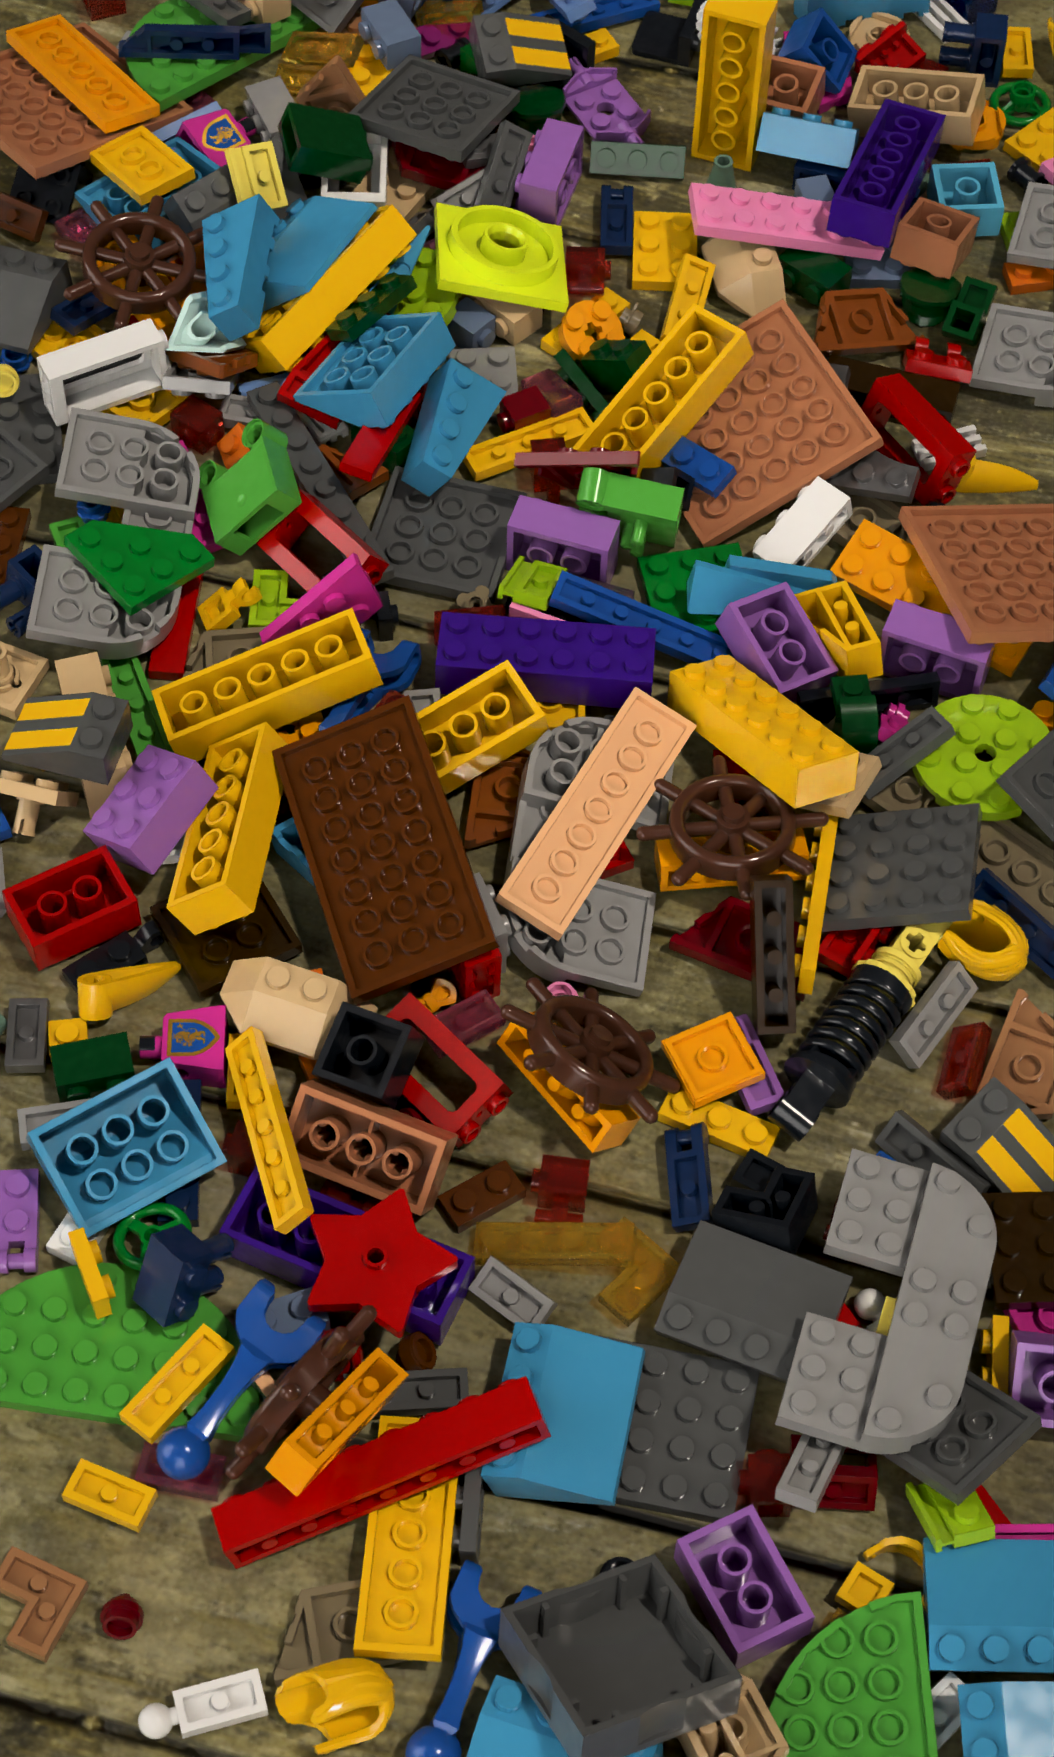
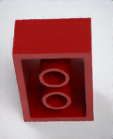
(71, 907)

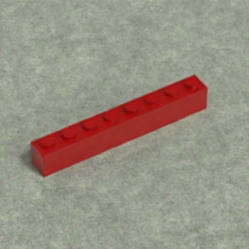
(382, 1472)

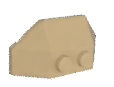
(745, 274)
(285, 1003)
(744, 1734)

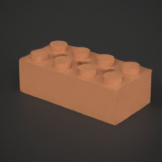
(389, 1134)

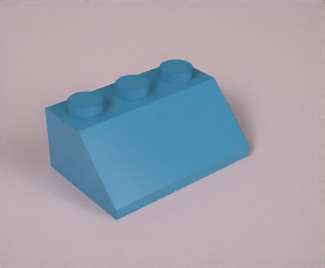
(808, 138)

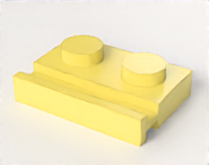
(256, 172)

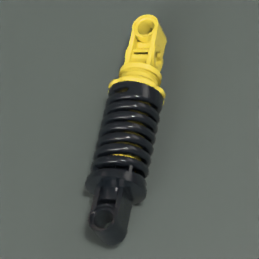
(854, 1029)

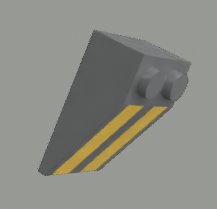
(518, 49)
(71, 735)
(1003, 1141)

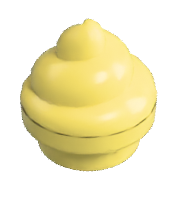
(8, 381)

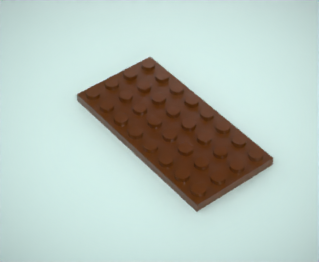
(384, 850)

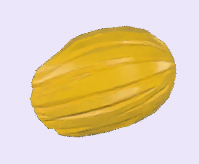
(988, 944)
(341, 1698)

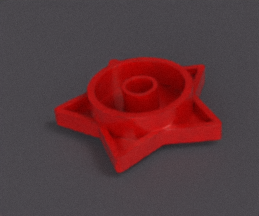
(379, 1235)

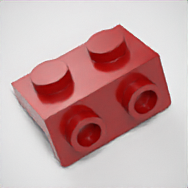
(892, 49)
(845, 947)

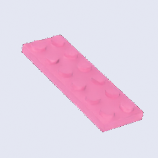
(770, 221)

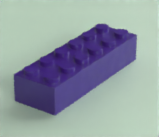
(885, 173)
(552, 657)
(299, 1259)

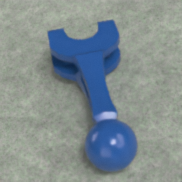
(397, 673)
(185, 1449)
(478, 1638)

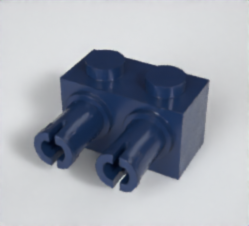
(986, 48)
(20, 586)
(179, 1272)

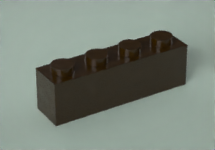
(938, 392)
(772, 954)

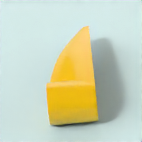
(995, 478)
(116, 988)

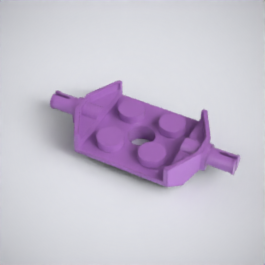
(598, 90)

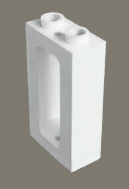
(379, 148)
(109, 386)

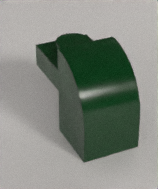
(969, 312)
(855, 712)

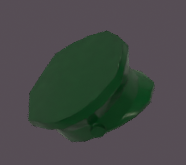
(537, 105)
(927, 297)

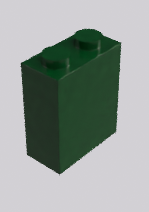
(325, 143)

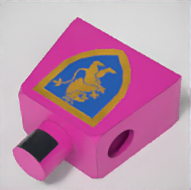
(216, 133)
(194, 1043)

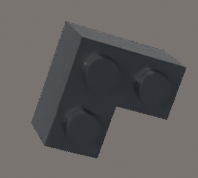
(773, 1216)

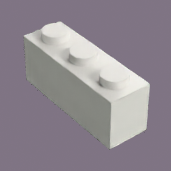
(806, 526)

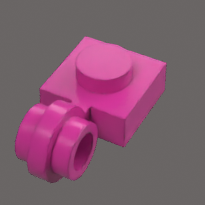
(892, 720)

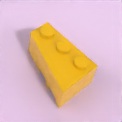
(843, 629)

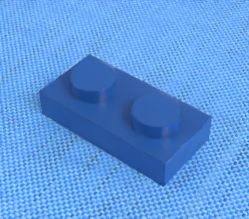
(709, 471)

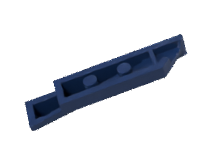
(196, 41)

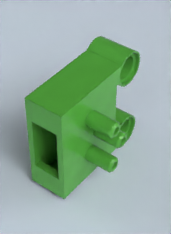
(254, 492)
(644, 507)

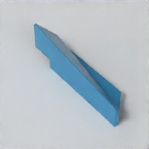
(714, 586)

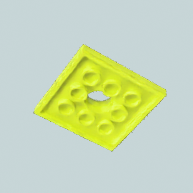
(500, 256)

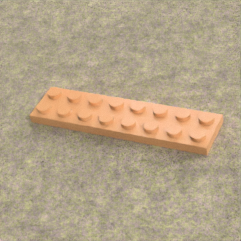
(595, 814)

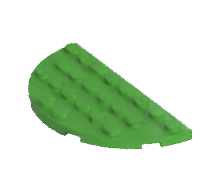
(176, 79)
(90, 1368)
(861, 1686)

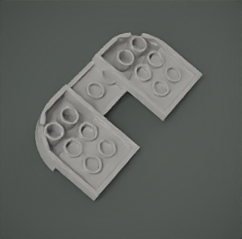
(1019, 341)
(157, 484)
(614, 925)
(902, 1386)

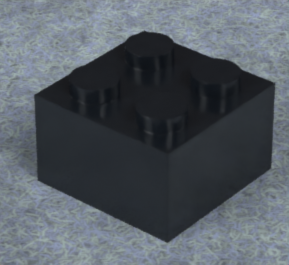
(368, 1055)

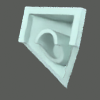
(197, 332)

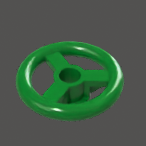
(1021, 100)
(144, 1231)

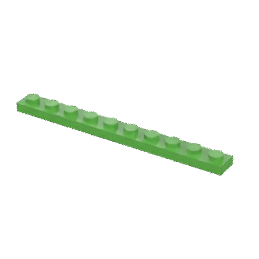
(126, 676)

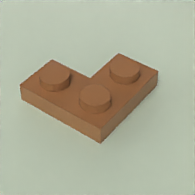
(49, 1601)

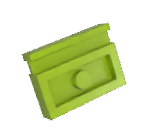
(530, 583)
(947, 1522)

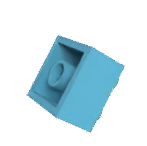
(970, 189)

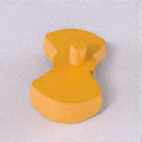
(441, 994)

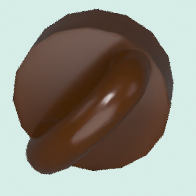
(416, 1352)

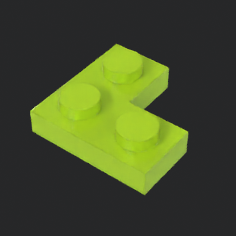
(275, 600)

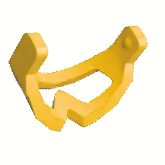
(898, 1544)

